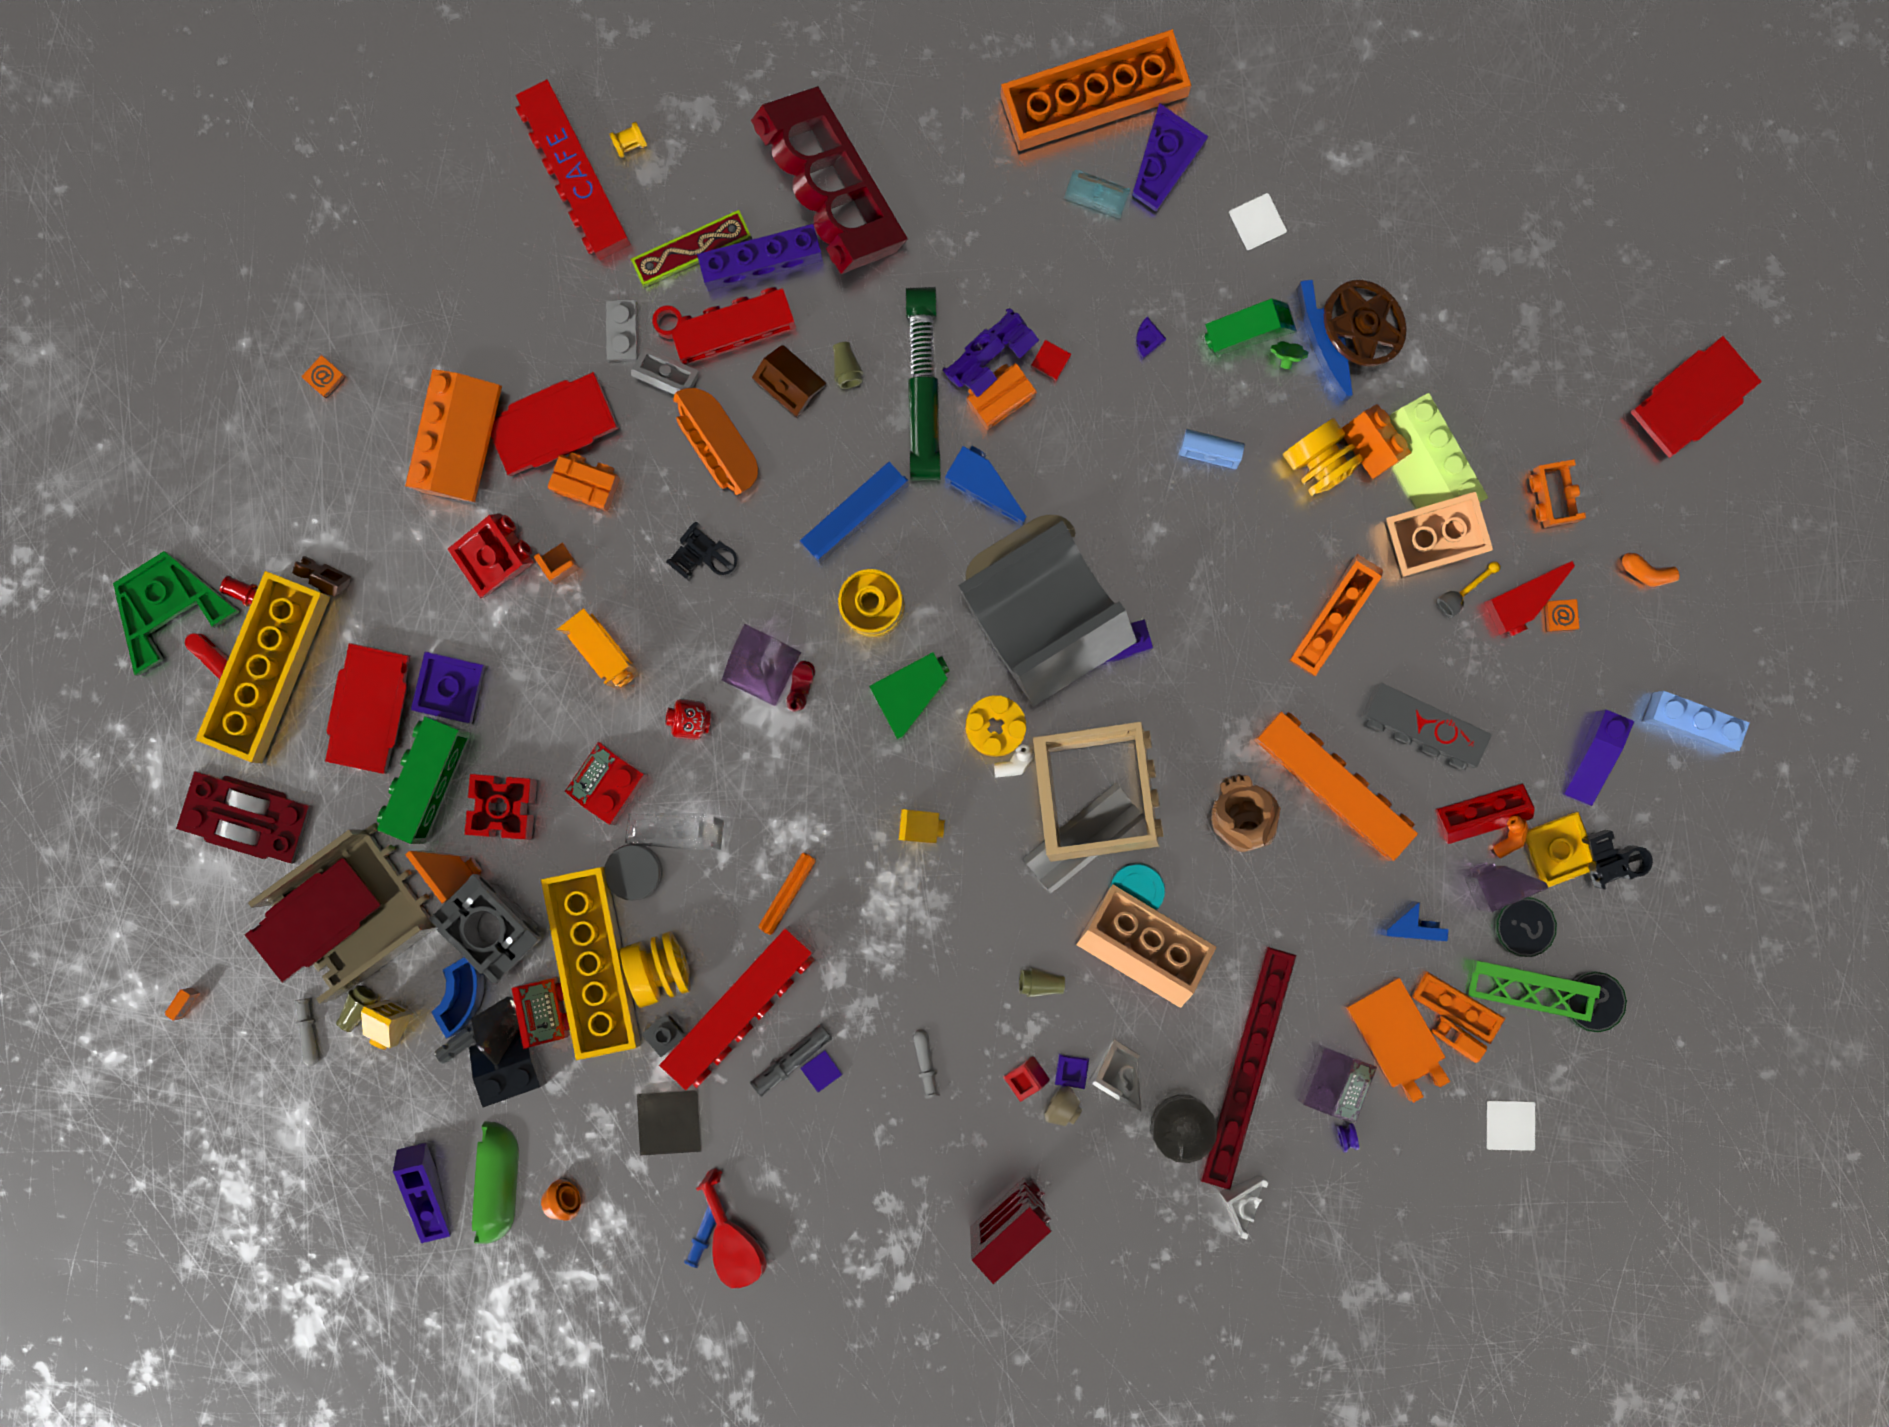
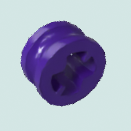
(1348, 1137)

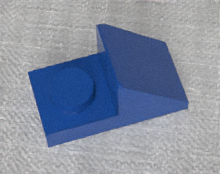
(1406, 926)

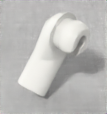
(1018, 763)

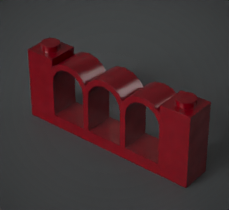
(847, 246)
(1009, 1230)

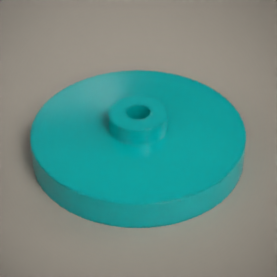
(1142, 883)

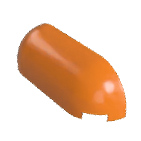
(716, 440)

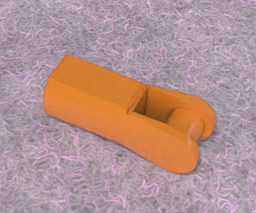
(1462, 1041)

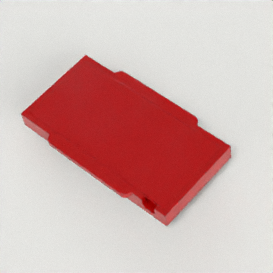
(1696, 396)
(552, 423)
(367, 708)

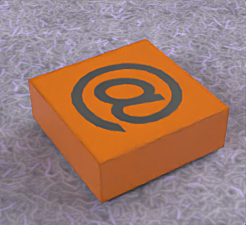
(323, 376)
(1562, 615)
(181, 1003)

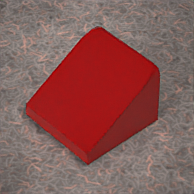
(1027, 1078)

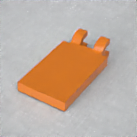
(1398, 1038)

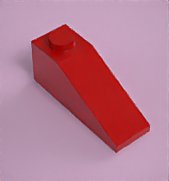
(1524, 602)

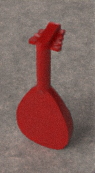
(734, 1251)

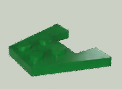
(157, 595)

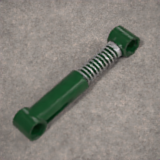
(923, 387)

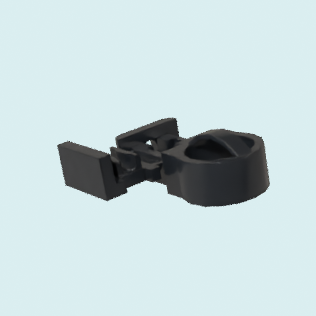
(696, 549)
(1613, 863)

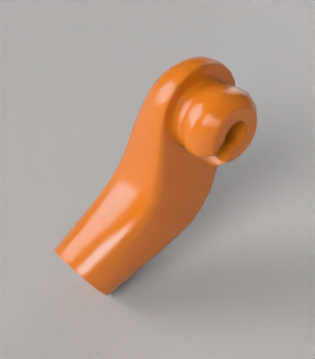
(1645, 573)

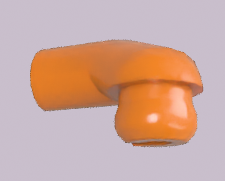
(1516, 837)

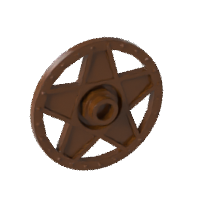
(1365, 323)

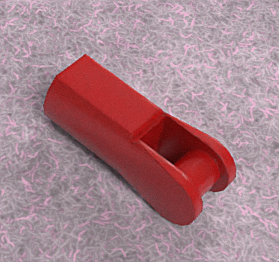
(209, 654)

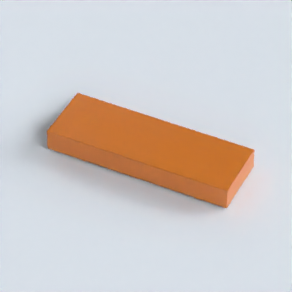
(1457, 1007)

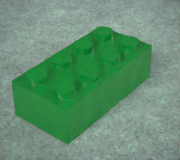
(423, 780)

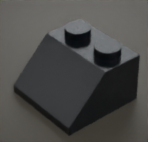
(514, 1075)

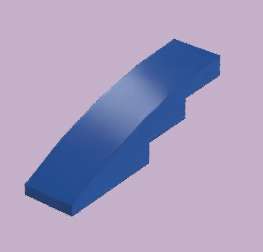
(1332, 362)

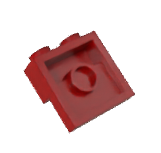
(491, 554)

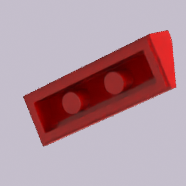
(1484, 813)

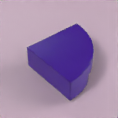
(1148, 338)

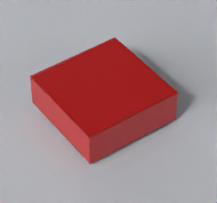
(1050, 360)

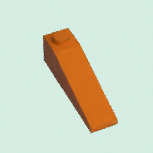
(1337, 614)

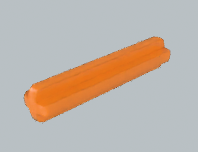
(787, 893)

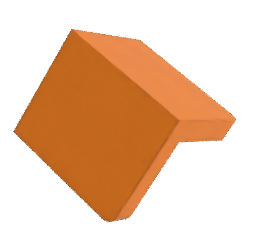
(557, 563)

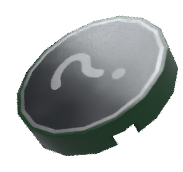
(1526, 927)
(1607, 1009)

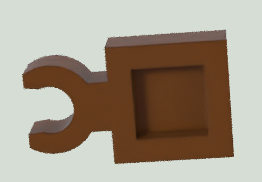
(324, 577)

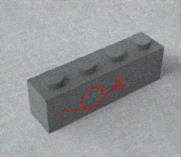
(1426, 726)

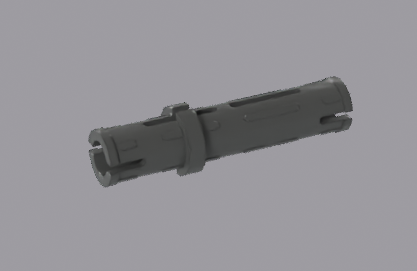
(791, 1060)

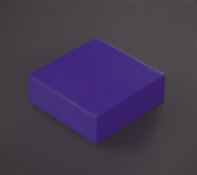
(821, 1071)
(1071, 1071)

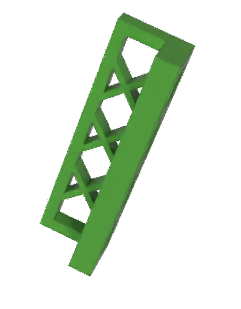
(1537, 979)

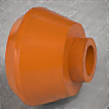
(561, 1200)

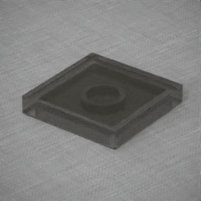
(669, 1122)

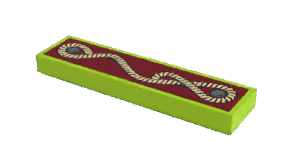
(683, 250)

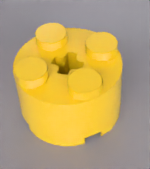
(999, 709)

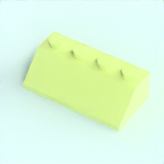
(1436, 463)

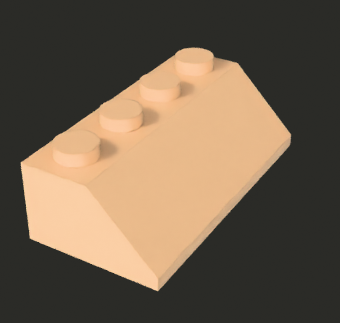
(1147, 946)

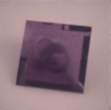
(760, 665)

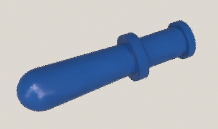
(700, 1242)

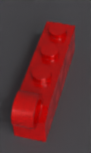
(727, 327)

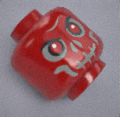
(688, 719)

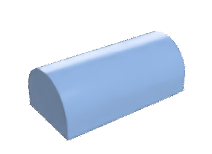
(1211, 449)

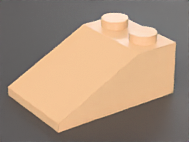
(1439, 534)

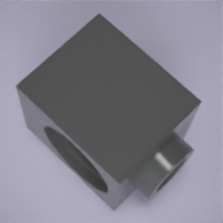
(664, 1034)

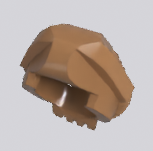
(1245, 814)

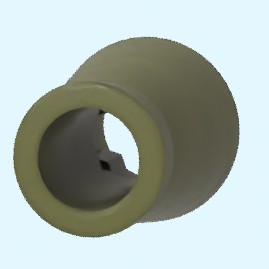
(846, 367)
(1040, 983)
(352, 1008)

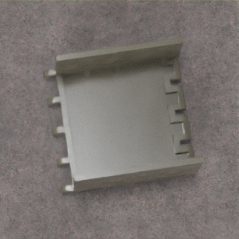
(384, 933)

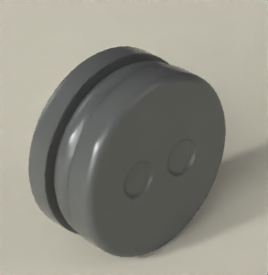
(633, 872)

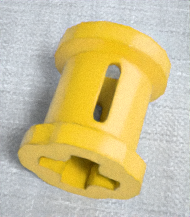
(628, 139)

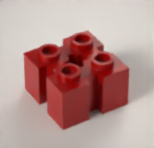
(487, 820)

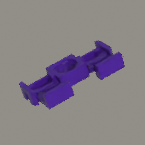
(985, 347)

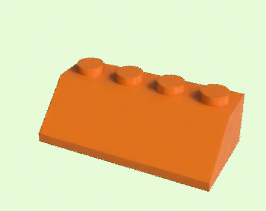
(453, 436)

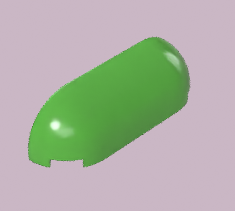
(495, 1183)

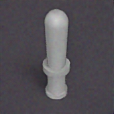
(308, 1044)
(925, 1060)

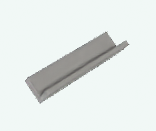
(1100, 821)

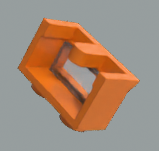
(1555, 494)

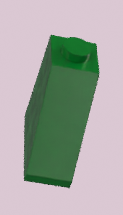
(1250, 326)
(910, 691)

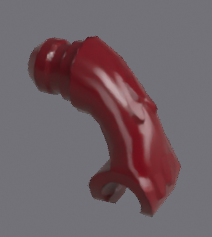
(801, 683)

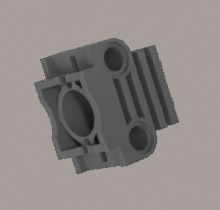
(459, 920)

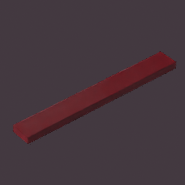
(1248, 1067)

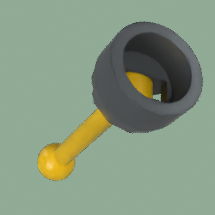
(1453, 602)

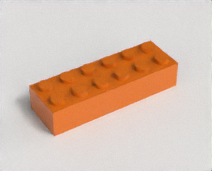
(1095, 90)

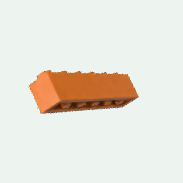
(1336, 786)

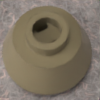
(1063, 1107)

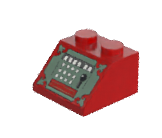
(606, 784)
(540, 1012)

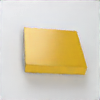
(1558, 849)

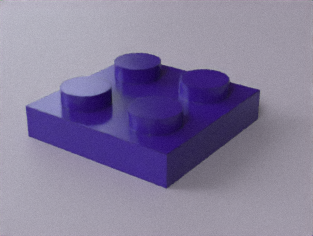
(448, 687)

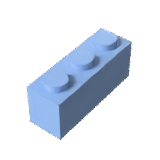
(1696, 721)

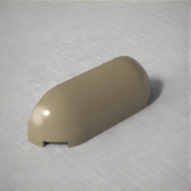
(1014, 541)

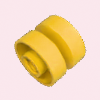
(871, 603)

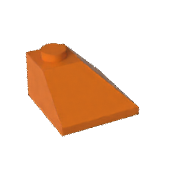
(443, 871)

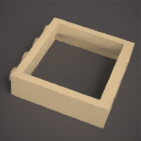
(1085, 738)

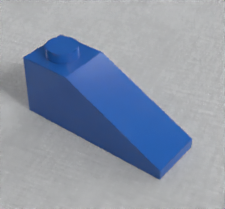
(980, 480)

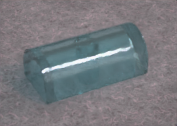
(1097, 193)

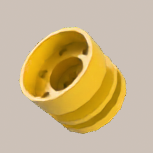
(1323, 457)
(652, 970)

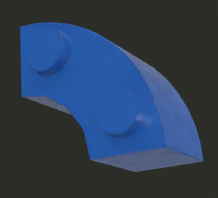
(461, 997)

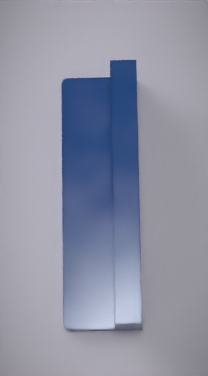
(854, 512)

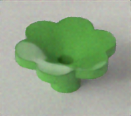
(1288, 353)

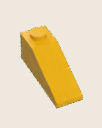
(920, 826)
(384, 1023)

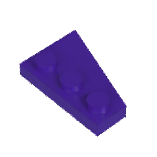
(1167, 156)

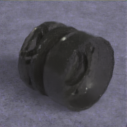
(1174, 1111)

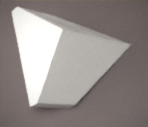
(1119, 1075)
(1243, 1202)

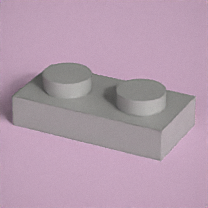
(621, 331)
(663, 371)

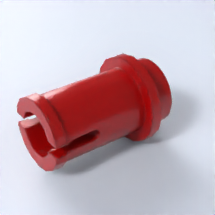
(238, 590)

